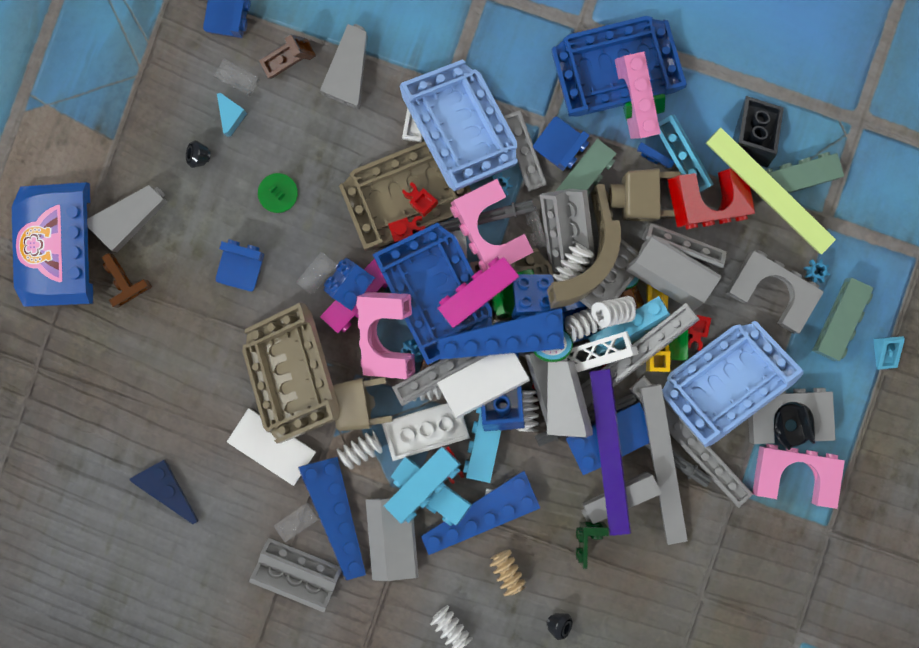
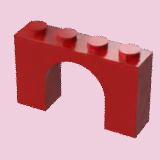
(691, 209)

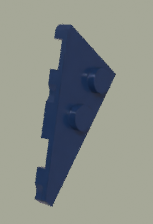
(163, 486)

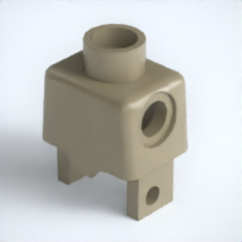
(641, 195)
(357, 404)

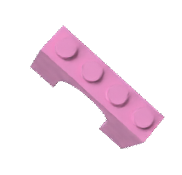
(644, 116)
(468, 210)
(375, 358)
(826, 471)

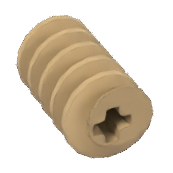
(508, 573)

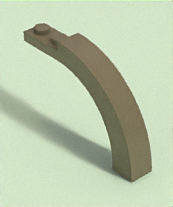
(575, 289)

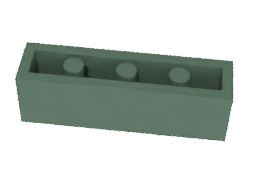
(589, 168)
(808, 172)
(842, 319)

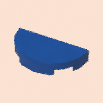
(654, 156)

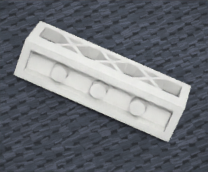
(607, 358)

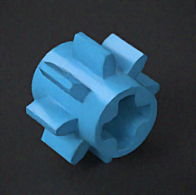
(504, 182)
(822, 273)
(411, 346)

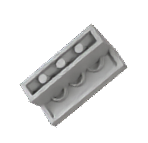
(566, 223)
(695, 249)
(673, 273)
(390, 544)
(295, 575)

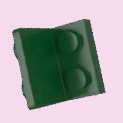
(587, 529)

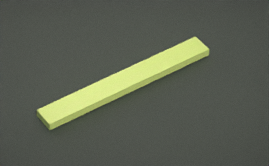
(770, 191)

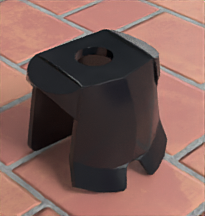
(803, 427)

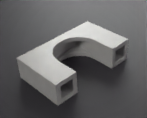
(802, 294)
(819, 410)

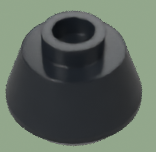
(197, 154)
(560, 625)

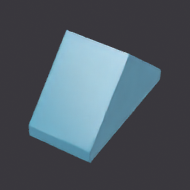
(230, 114)
(888, 351)

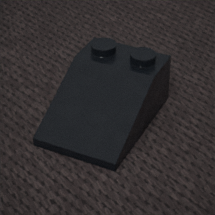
(759, 130)

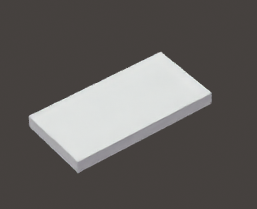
(482, 382)
(424, 431)
(260, 446)

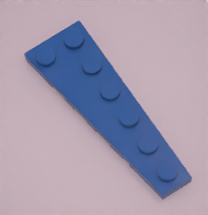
(522, 334)
(330, 500)
(497, 507)

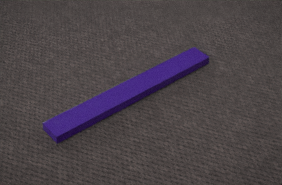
(610, 452)

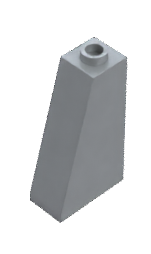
(346, 71)
(125, 218)
(565, 402)
(637, 490)

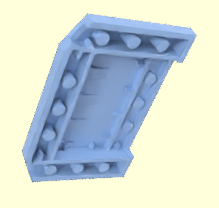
(460, 124)
(729, 381)

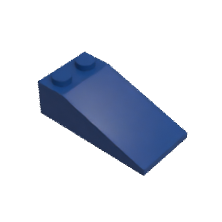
(504, 412)
(632, 436)

